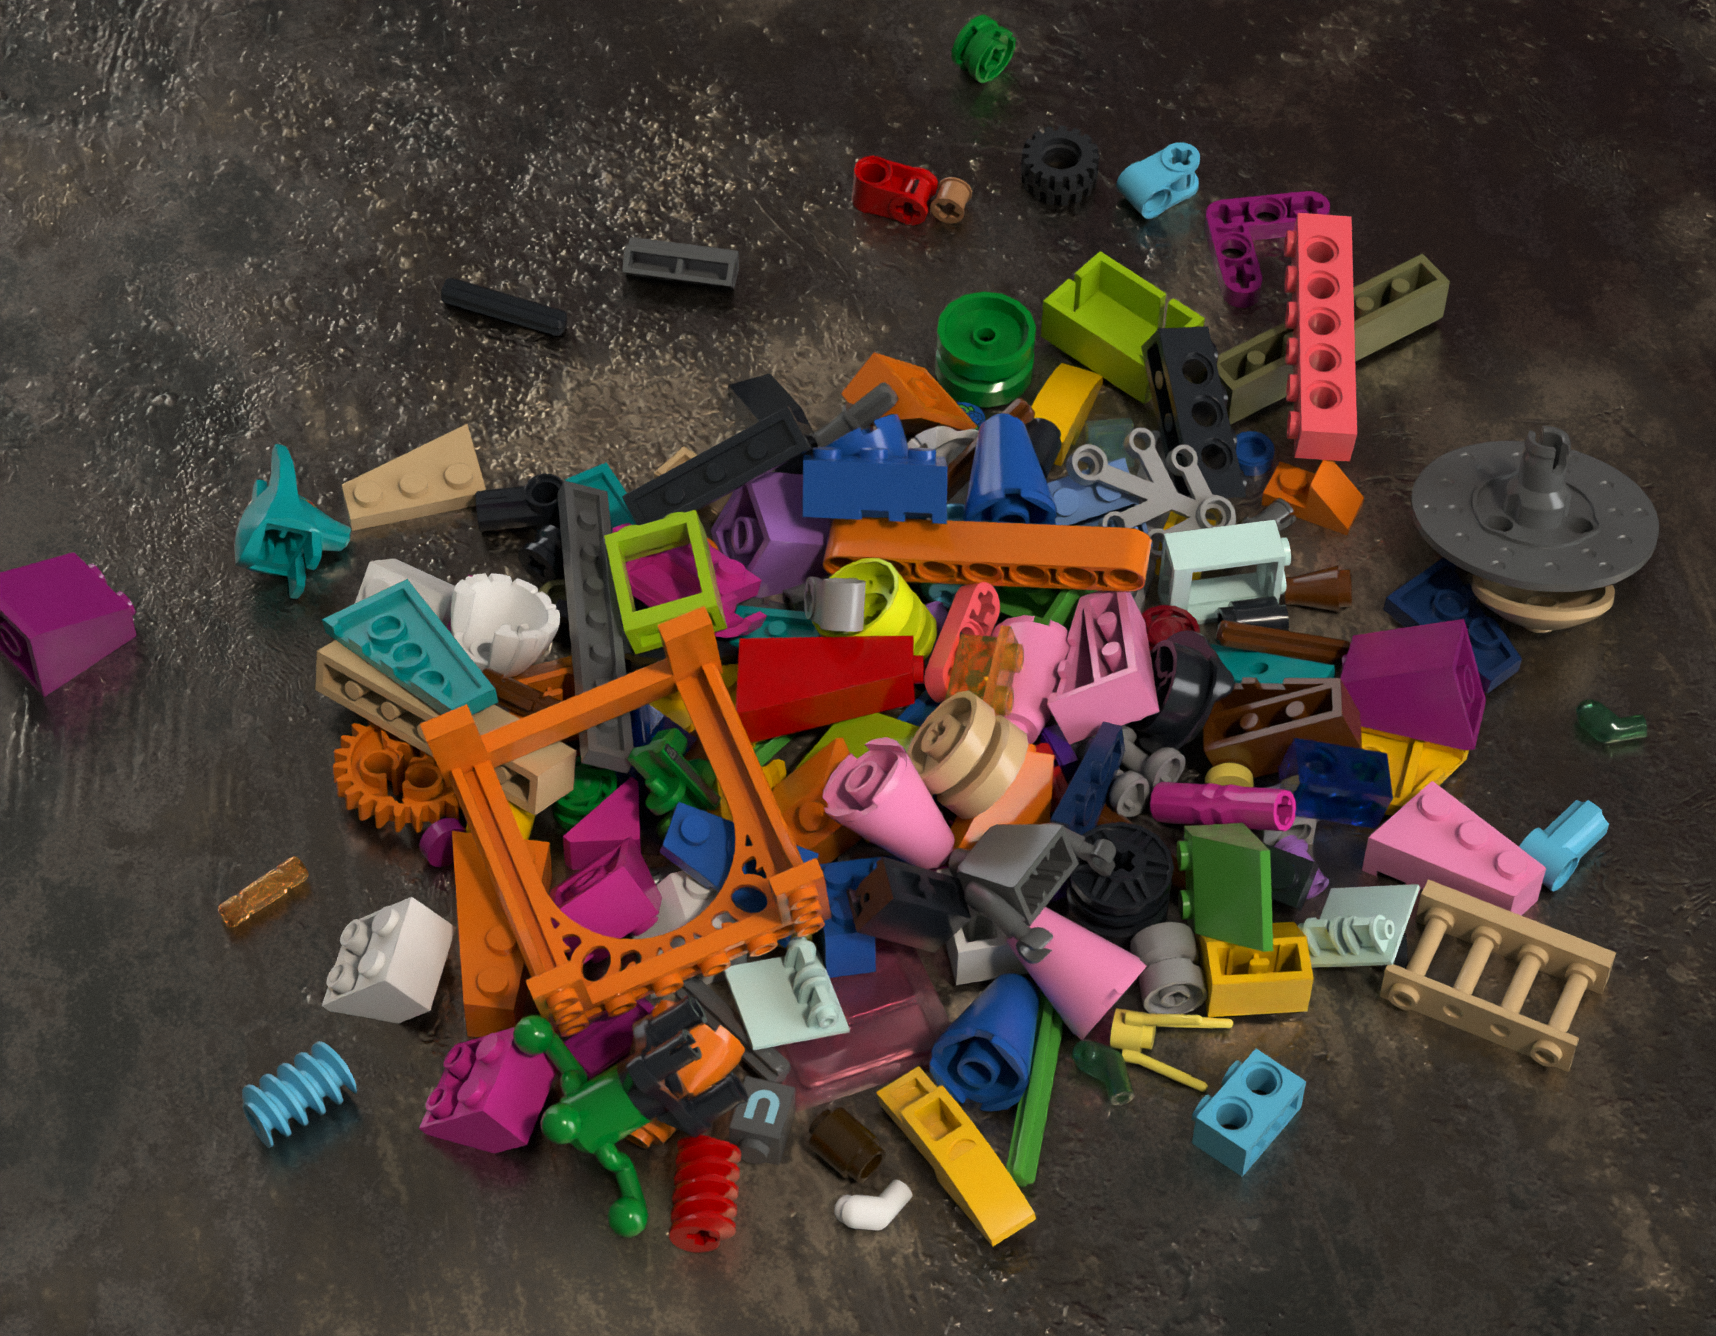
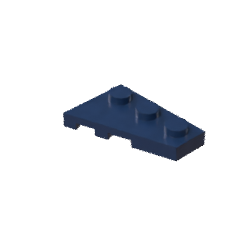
(1440, 597)
(1091, 784)

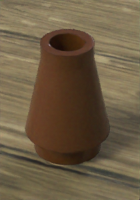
(1320, 589)

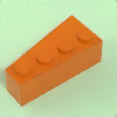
(489, 954)

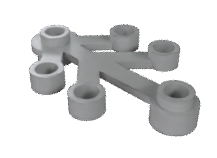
(1158, 492)

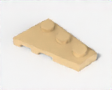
(417, 484)

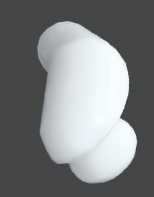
(872, 1211)

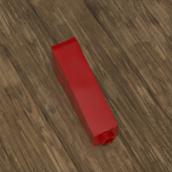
(822, 681)

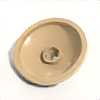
(1543, 610)

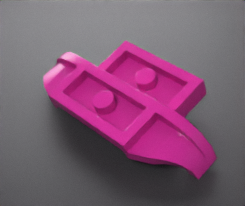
(675, 576)

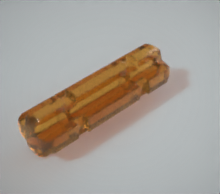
(263, 891)

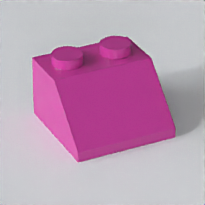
(610, 897)

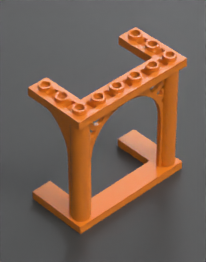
(792, 888)

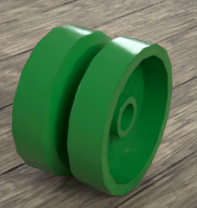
(985, 349)

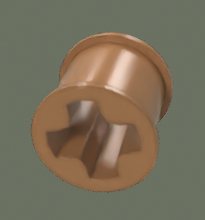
(951, 200)

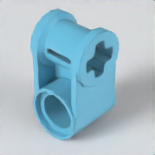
(1161, 179)

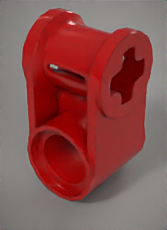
(889, 189)

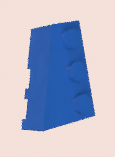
(875, 484)

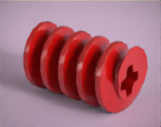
(704, 1193)

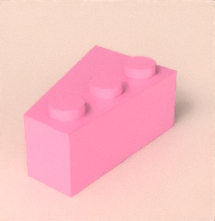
(1106, 668)
(1455, 847)

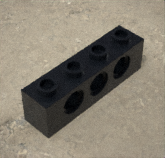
(1176, 400)

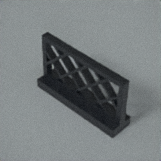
(721, 468)

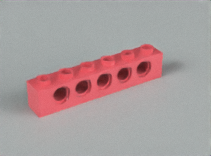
(1322, 337)

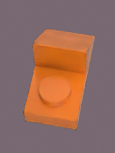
(1319, 498)

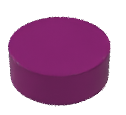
(437, 841)

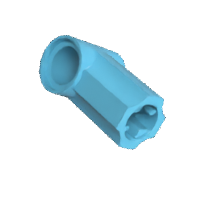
(1566, 841)

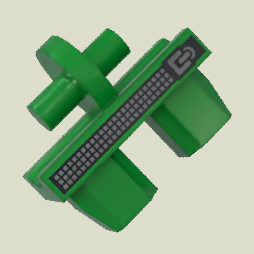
(672, 776)

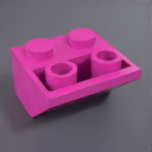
(489, 1094)

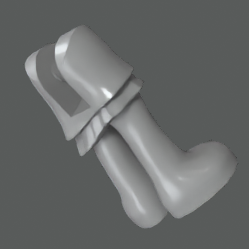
(1132, 789)

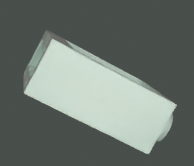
(1221, 549)

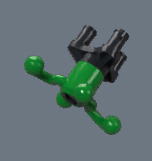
(630, 1096)

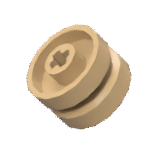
(967, 754)

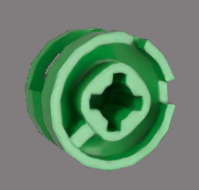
(983, 48)
(589, 791)

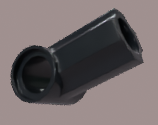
(520, 506)

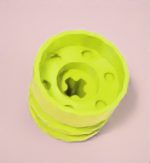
(889, 606)

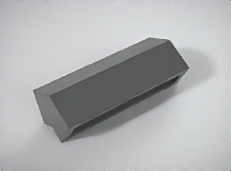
(681, 263)

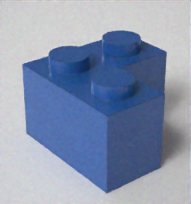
(841, 946)

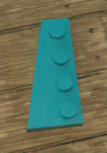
(413, 648)

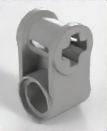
(835, 603)

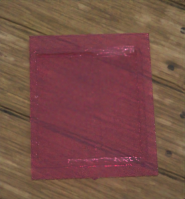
(891, 1024)

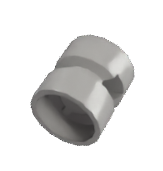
(1172, 978)

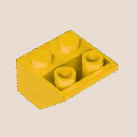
(1254, 980)

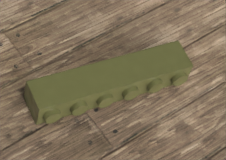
(1383, 313)

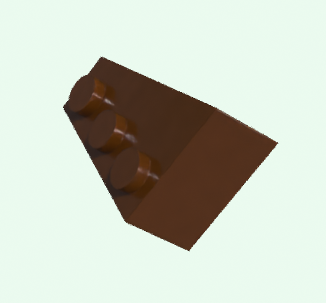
(1262, 719)

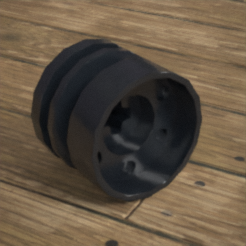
(1132, 895)

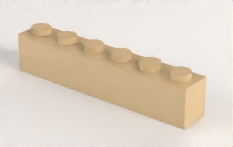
(528, 781)

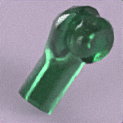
(1606, 725)
(1106, 1066)

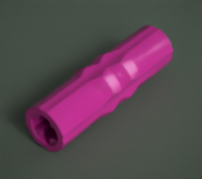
(1223, 804)

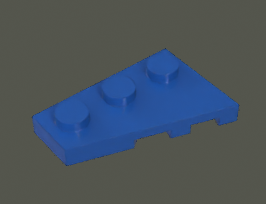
(705, 850)

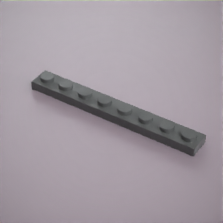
(593, 617)

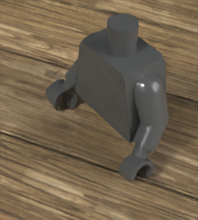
(1019, 871)

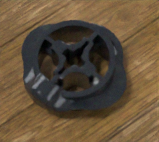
(1187, 685)

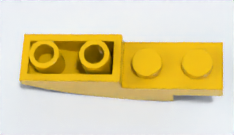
(958, 1154)

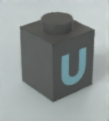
(764, 1122)

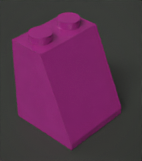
(60, 620)
(1417, 683)

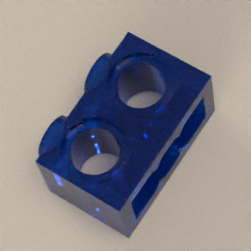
(1337, 782)

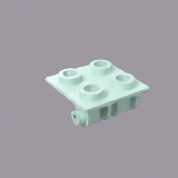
(1360, 926)
(786, 997)

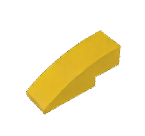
(1067, 402)

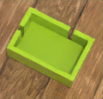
(1111, 321)

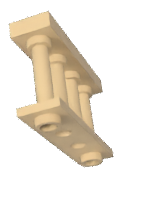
(1514, 937)

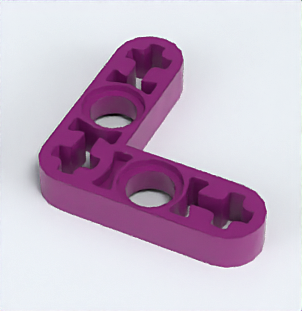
(1241, 234)

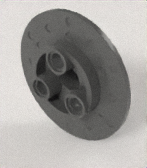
(1535, 514)

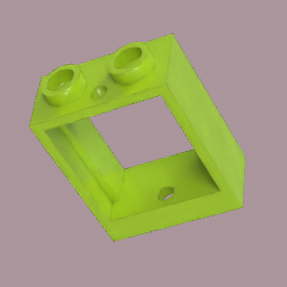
(652, 538)

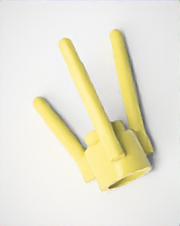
(1136, 1030)

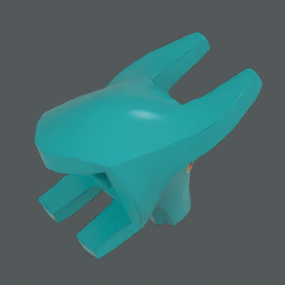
(285, 526)

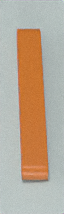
(996, 553)

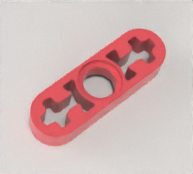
(972, 613)

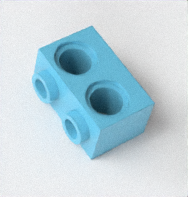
(1256, 1116)

